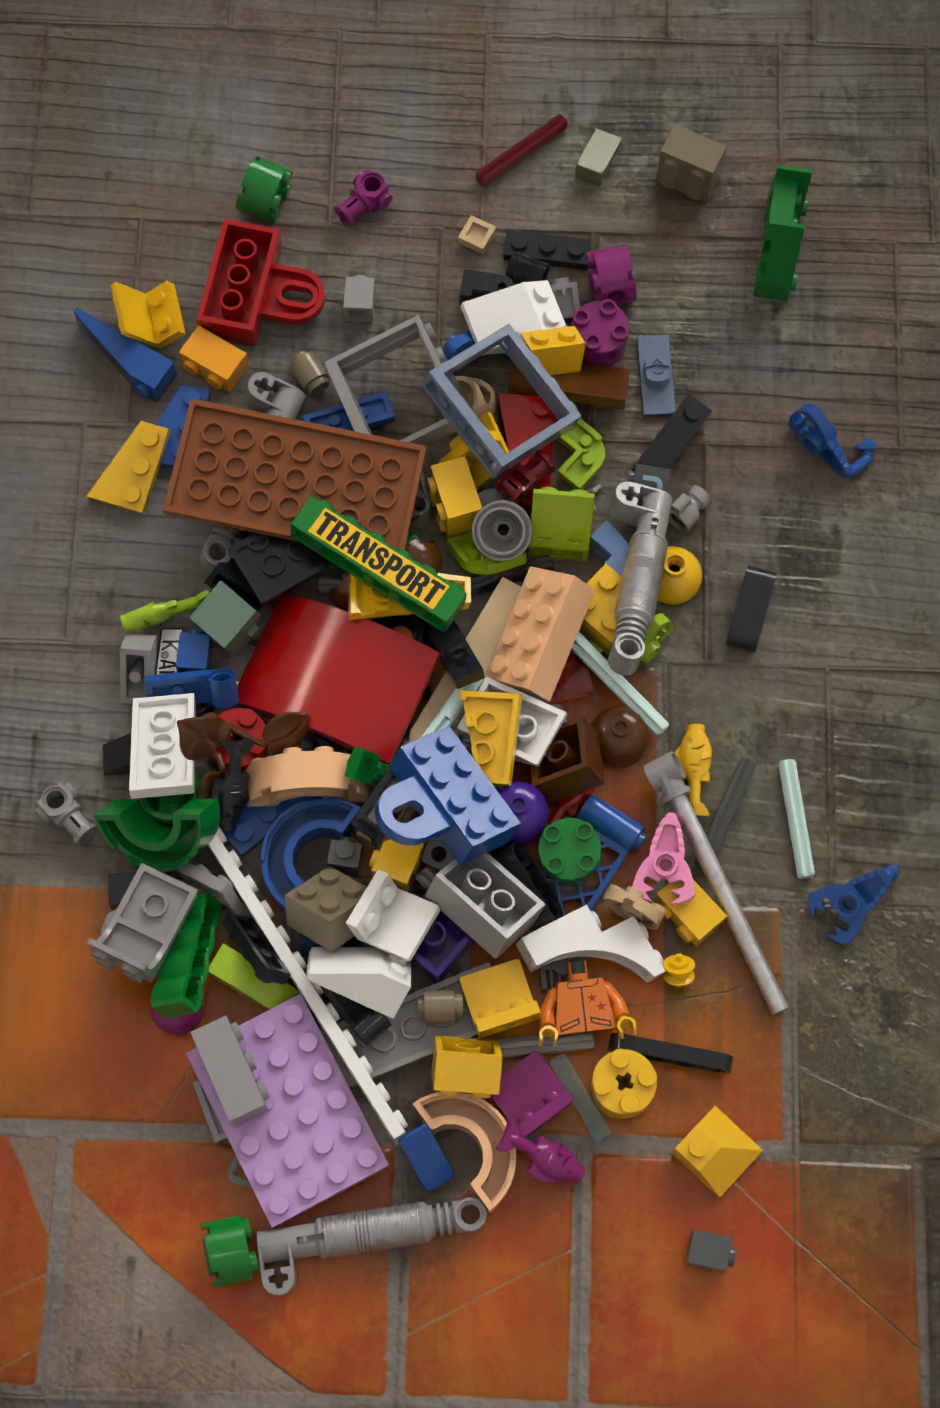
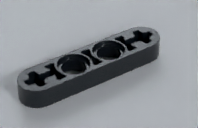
(674, 1053)

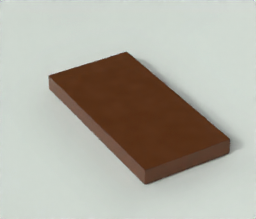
(592, 385)

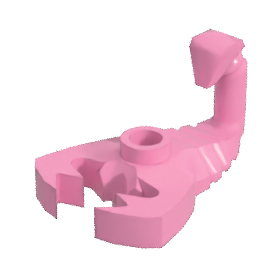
(666, 862)

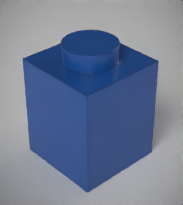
(194, 651)

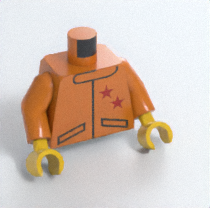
(582, 1006)

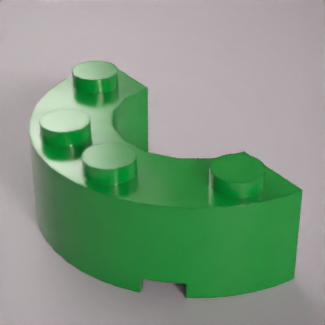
(158, 846)

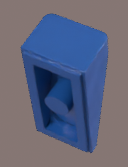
(426, 1157)

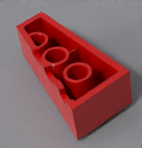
(520, 420)

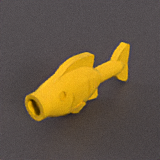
(696, 759)

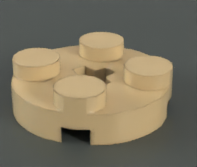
(631, 903)

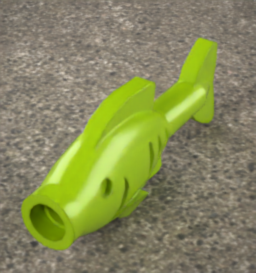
(159, 613)

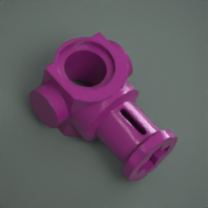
(363, 200)

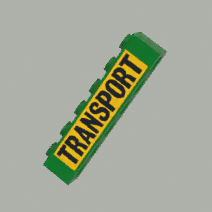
(378, 563)

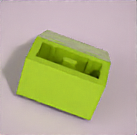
(561, 523)

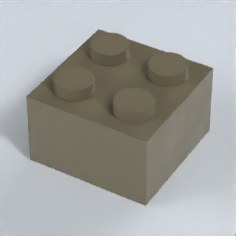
(690, 163)
(323, 907)

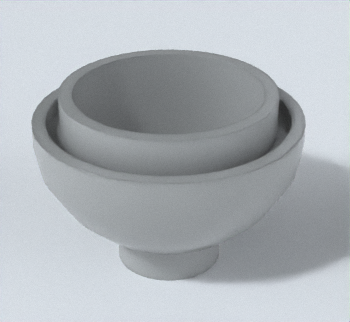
(486, 533)

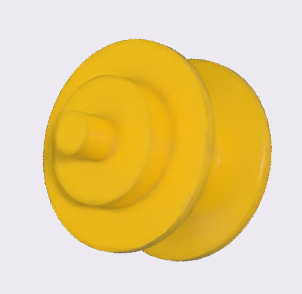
(679, 970)

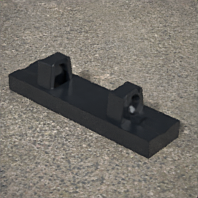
(455, 654)

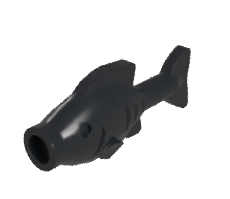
(232, 789)

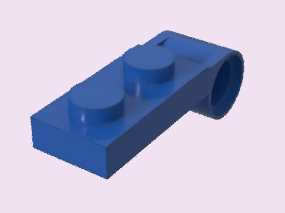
(207, 685)

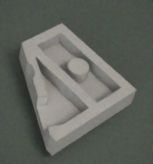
(219, 887)

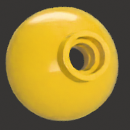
(680, 585)

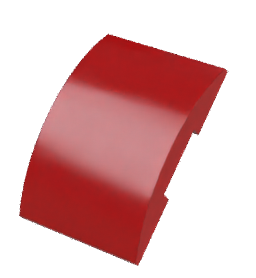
(346, 673)

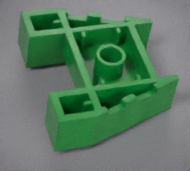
(782, 233)

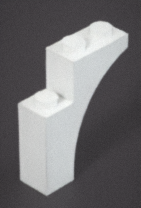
(580, 936)

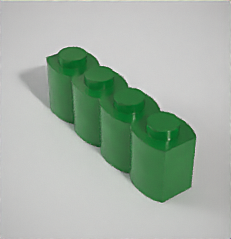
(187, 962)

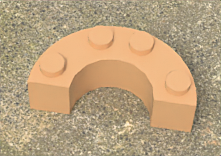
(301, 775)
(486, 1128)

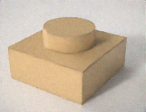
(476, 234)

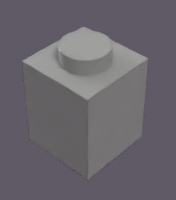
(359, 299)

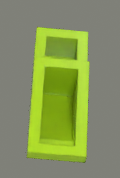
(237, 973)

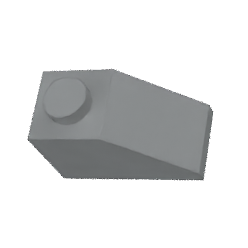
(137, 660)

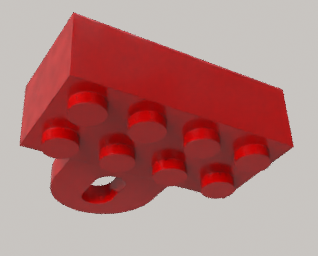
(250, 284)

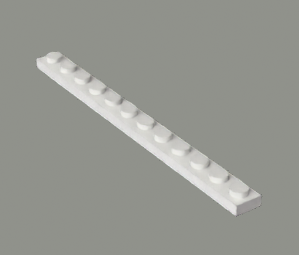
(325, 1014)

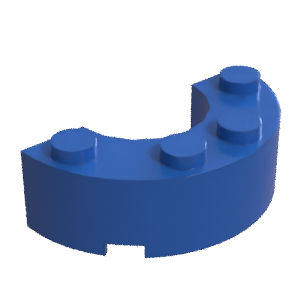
(292, 832)

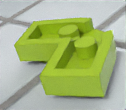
(586, 458)
(473, 561)

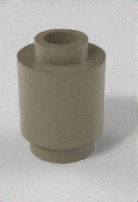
(309, 373)
(440, 1006)

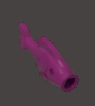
(548, 1159)

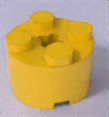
(621, 1065)

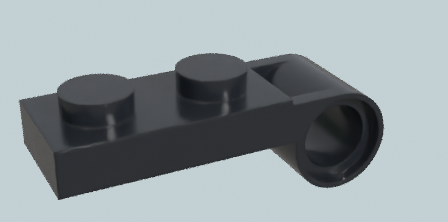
(364, 1021)

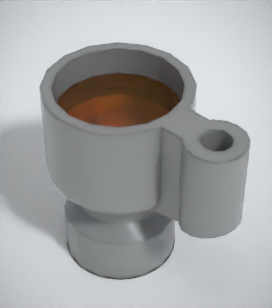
(686, 508)

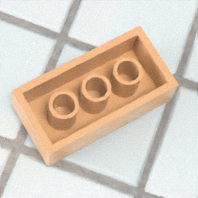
(540, 632)

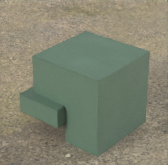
(228, 618)

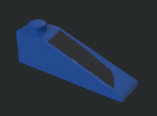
(141, 366)

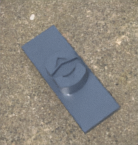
(656, 375)

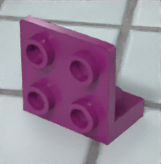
(531, 1094)

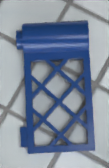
(615, 832)

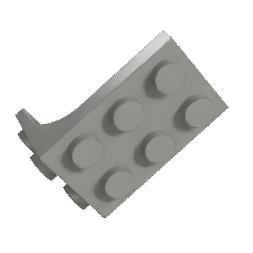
(144, 924)

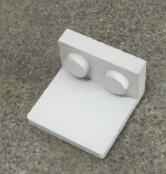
(391, 917)

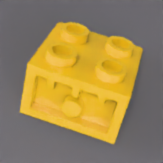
(149, 316)
(499, 998)

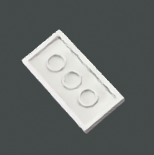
(155, 757)

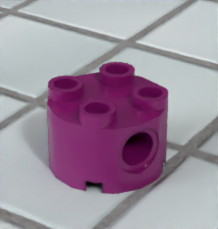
(612, 275)
(603, 330)

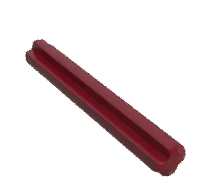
(521, 150)

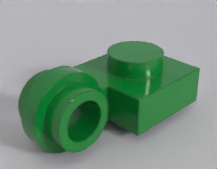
(365, 766)

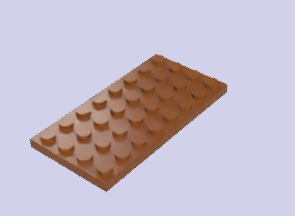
(263, 468)

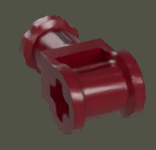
(522, 480)

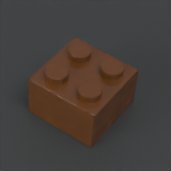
(570, 762)

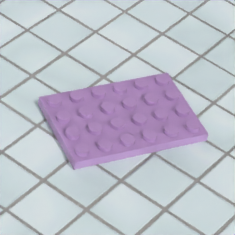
(312, 1133)

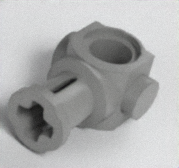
(67, 813)

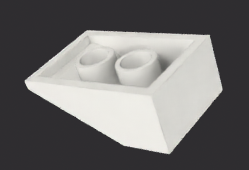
(523, 306)
(536, 728)
(362, 975)

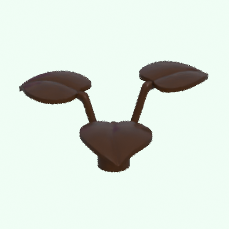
(205, 735)

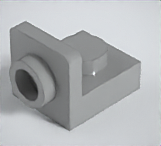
(566, 296)

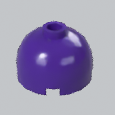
(529, 808)

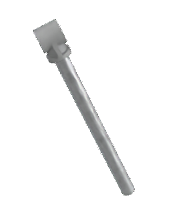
(667, 776)

